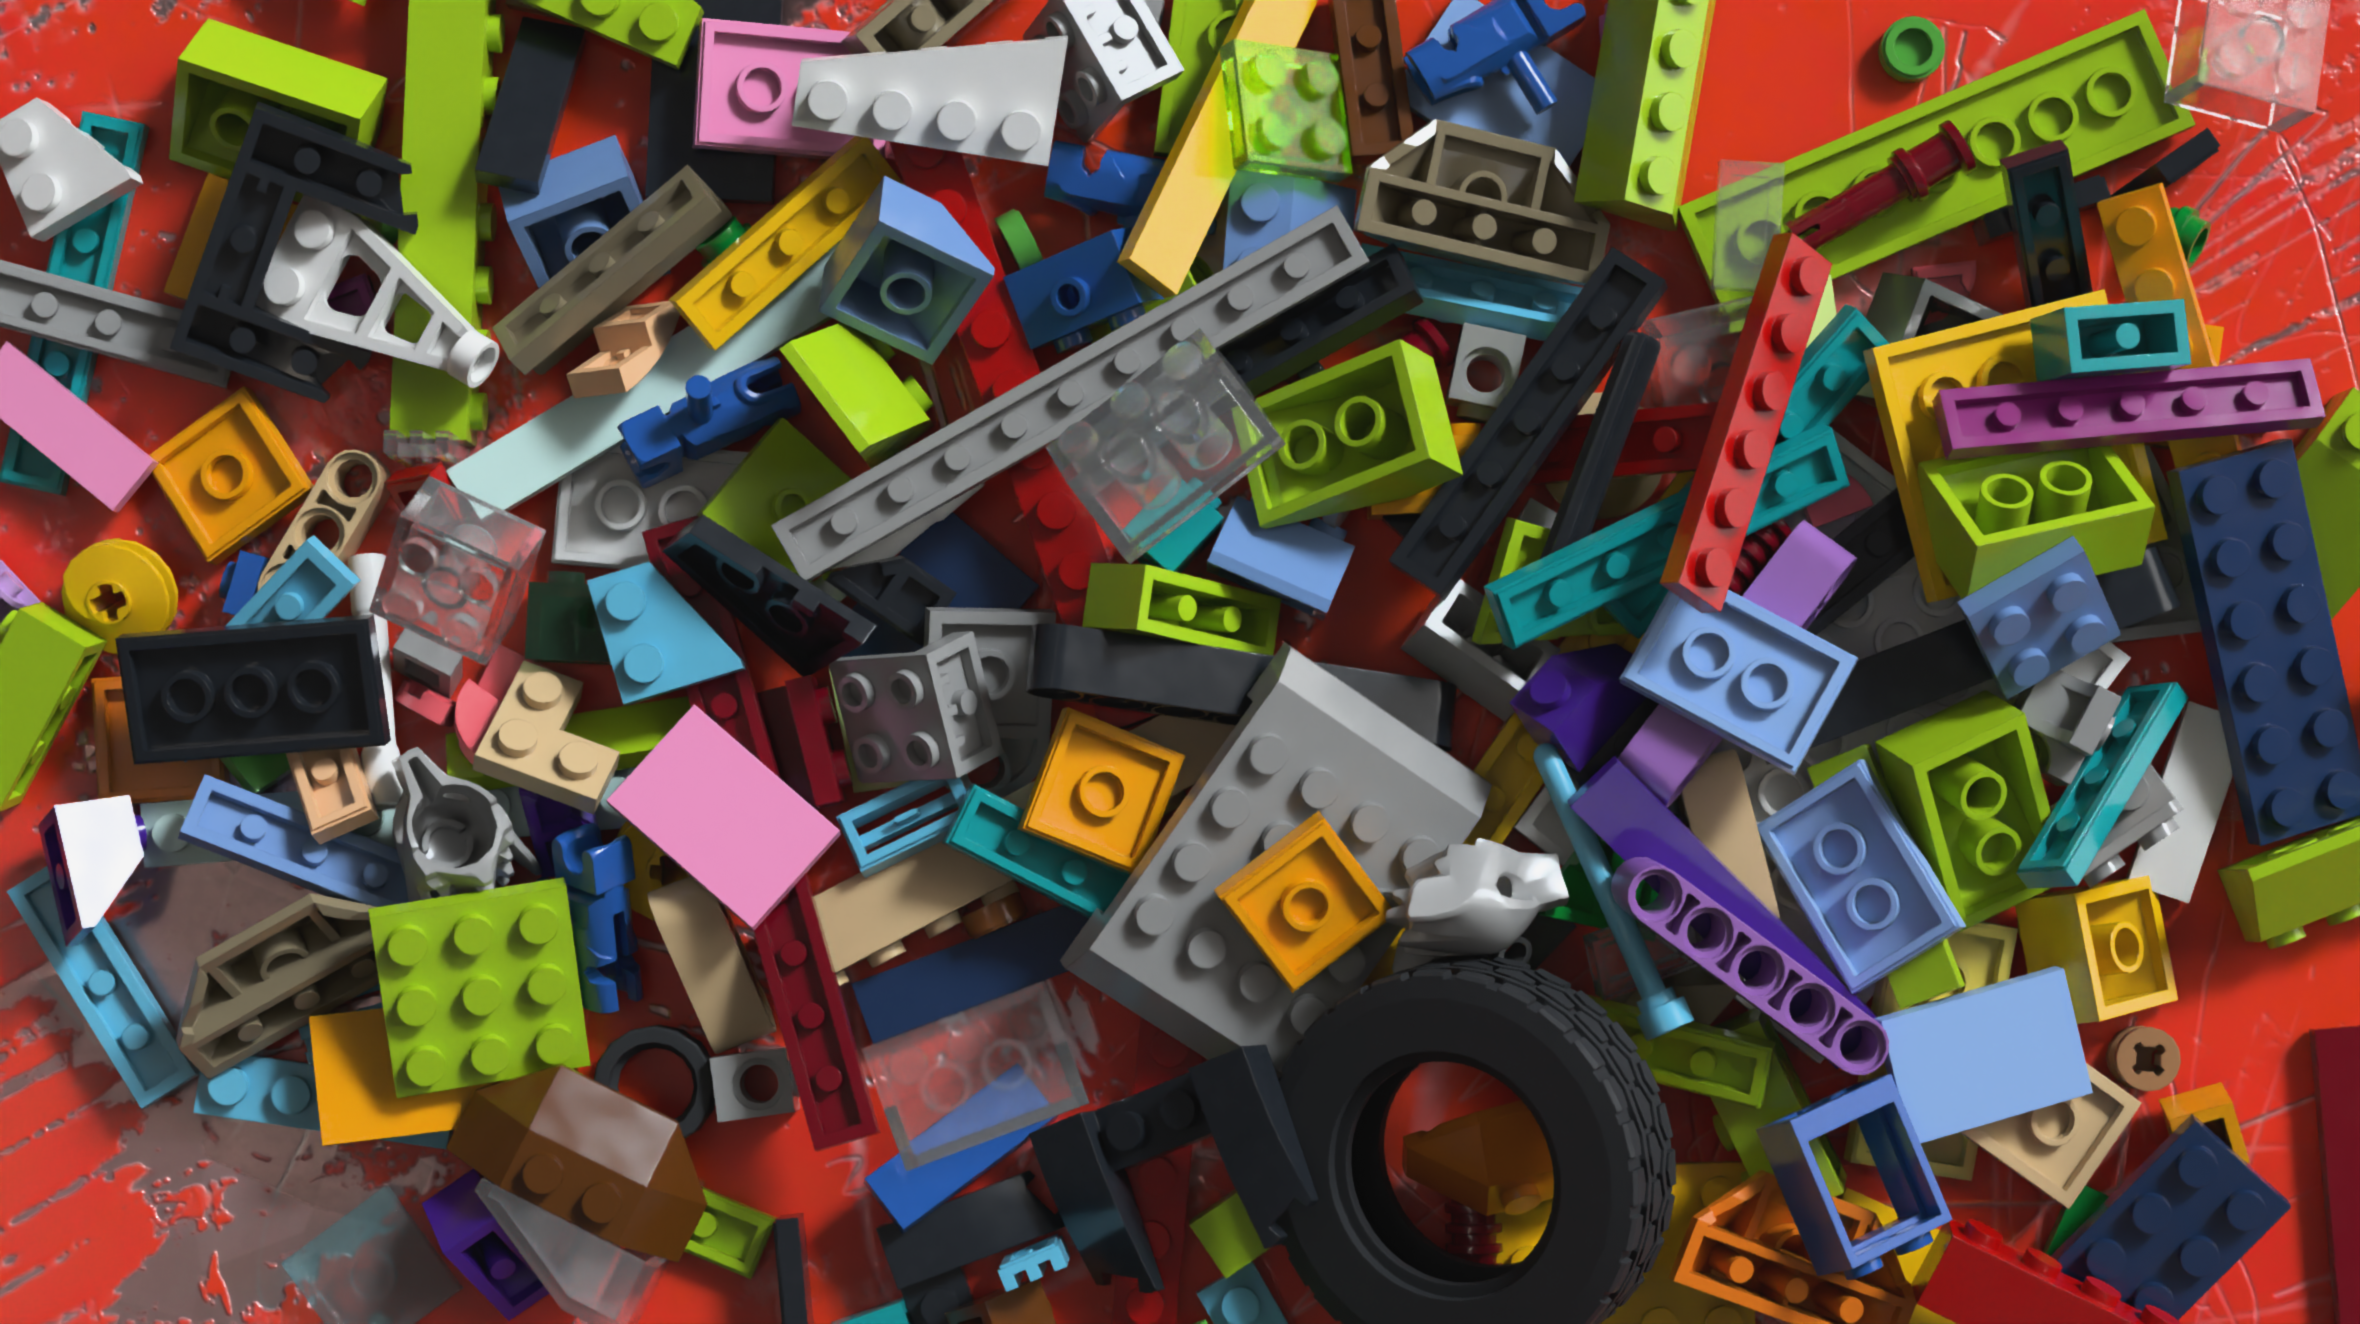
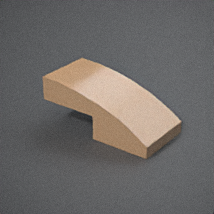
(628, 348)

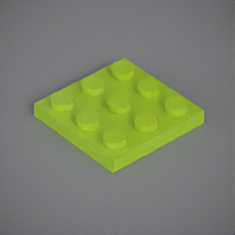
(479, 986)

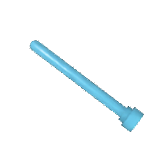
(1659, 1006)

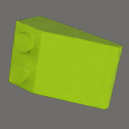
(861, 390)
(1355, 437)
(2331, 487)
(1970, 800)

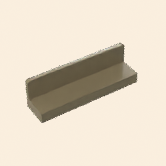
(611, 272)

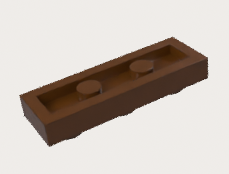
(1371, 76)

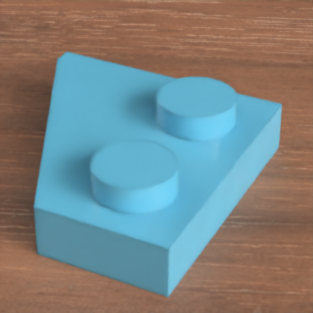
(656, 635)

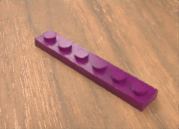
(2128, 409)

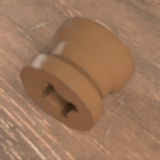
(2125, 1056)

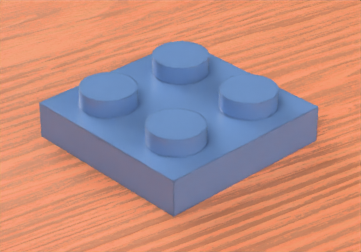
(2039, 617)

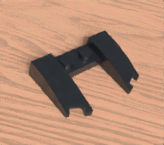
(274, 162)
(1225, 1098)
(969, 1227)

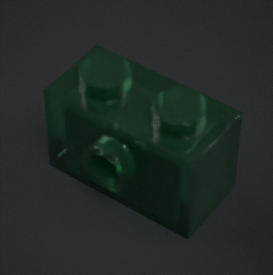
(563, 622)

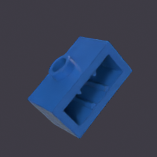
(1078, 292)

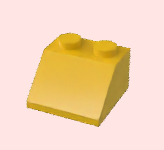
(2107, 944)

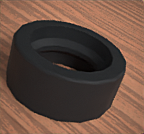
(680, 1043)

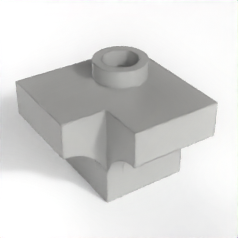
(2066, 722)

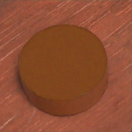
(995, 915)

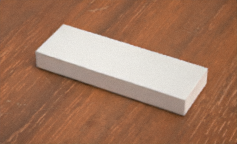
(2199, 778)

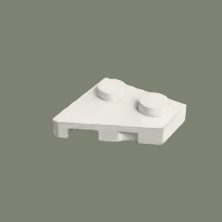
(57, 169)

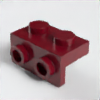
(802, 743)

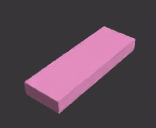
(69, 431)

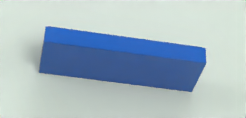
(920, 1191)

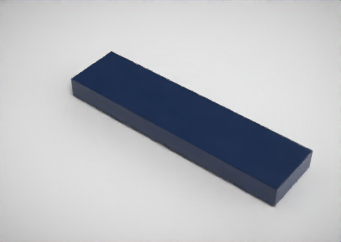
(967, 973)

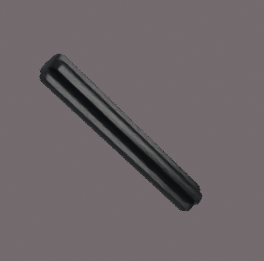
(1604, 441)

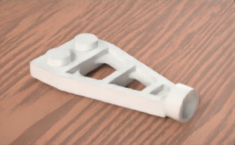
(312, 259)

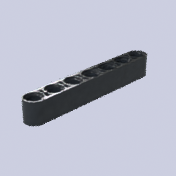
(1952, 661)
(1204, 680)

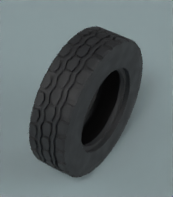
(1573, 1075)

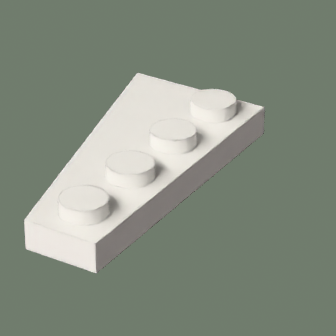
(958, 99)

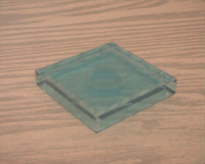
(372, 1267)

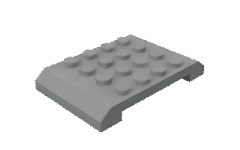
(1297, 750)

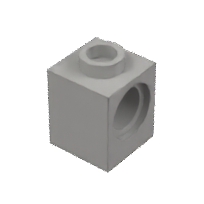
(1486, 344)
(729, 1087)

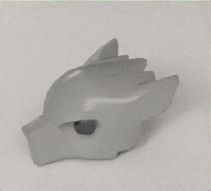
(451, 833)
(1472, 901)

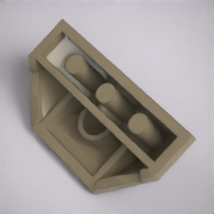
(1483, 204)
(275, 979)

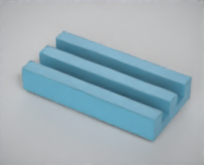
(909, 844)
(1033, 1261)

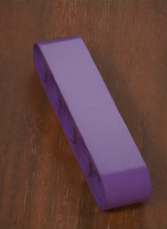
(1791, 585)
(1777, 978)

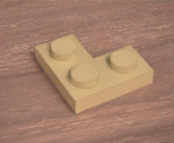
(532, 749)

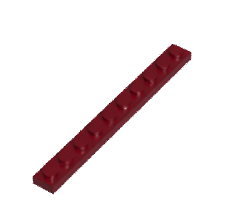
(792, 935)

